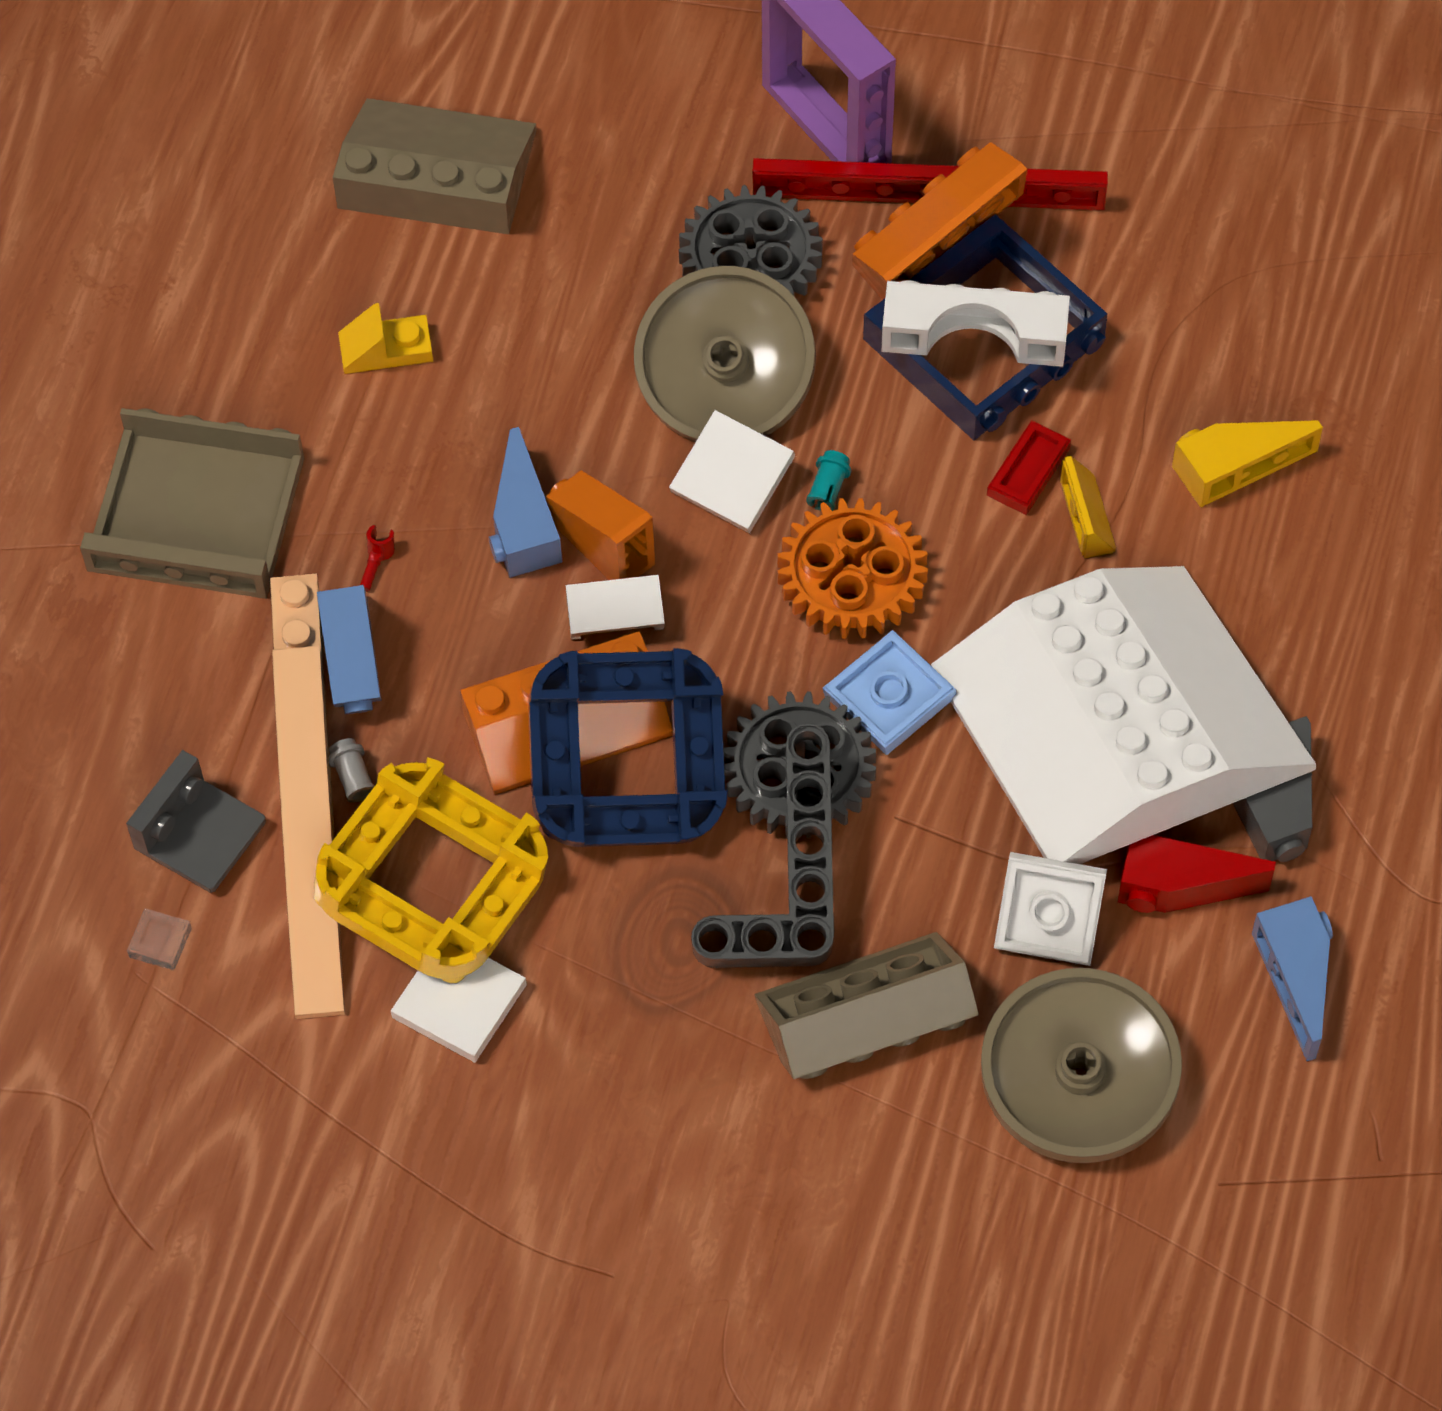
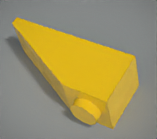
(1238, 454)

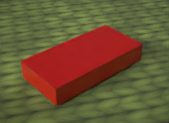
(1028, 467)

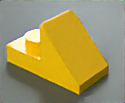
(379, 344)

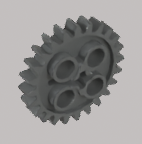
(749, 242)
(752, 742)

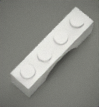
(924, 313)

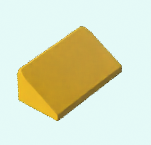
(1086, 509)

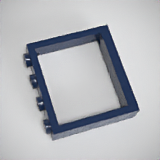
(957, 265)

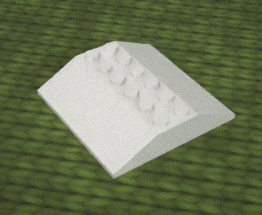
(1117, 710)

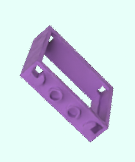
(867, 127)

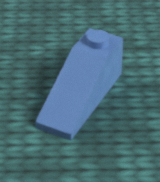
(521, 517)
(1296, 955)

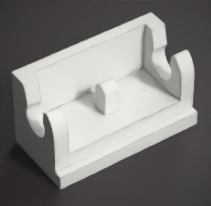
(614, 605)

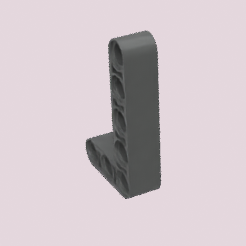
(801, 869)

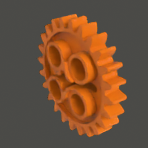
(852, 568)

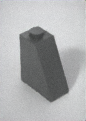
(1282, 815)

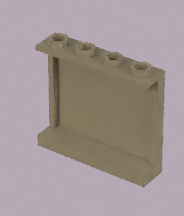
(196, 503)

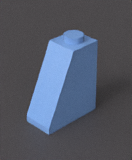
(349, 648)

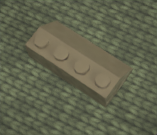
(867, 1005)

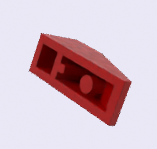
(1181, 875)

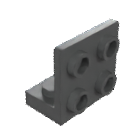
(193, 825)

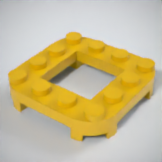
(398, 927)

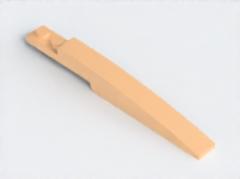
(305, 792)

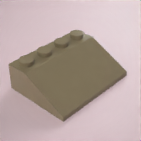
(433, 165)

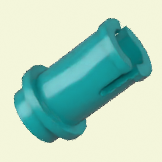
(832, 470)

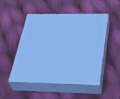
(890, 691)

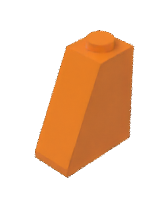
(603, 526)

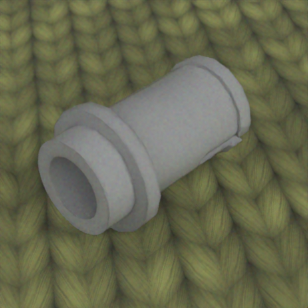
(348, 761)

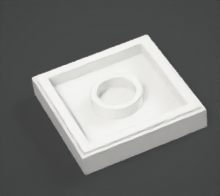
(732, 471)
(1050, 908)
(460, 1013)

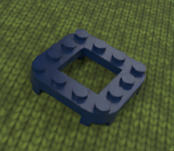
(626, 678)

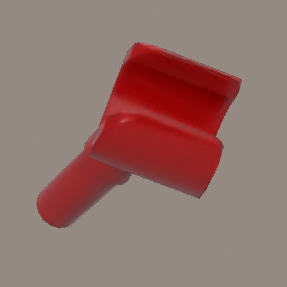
(377, 552)

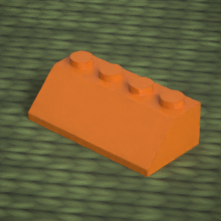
(945, 215)
(500, 721)

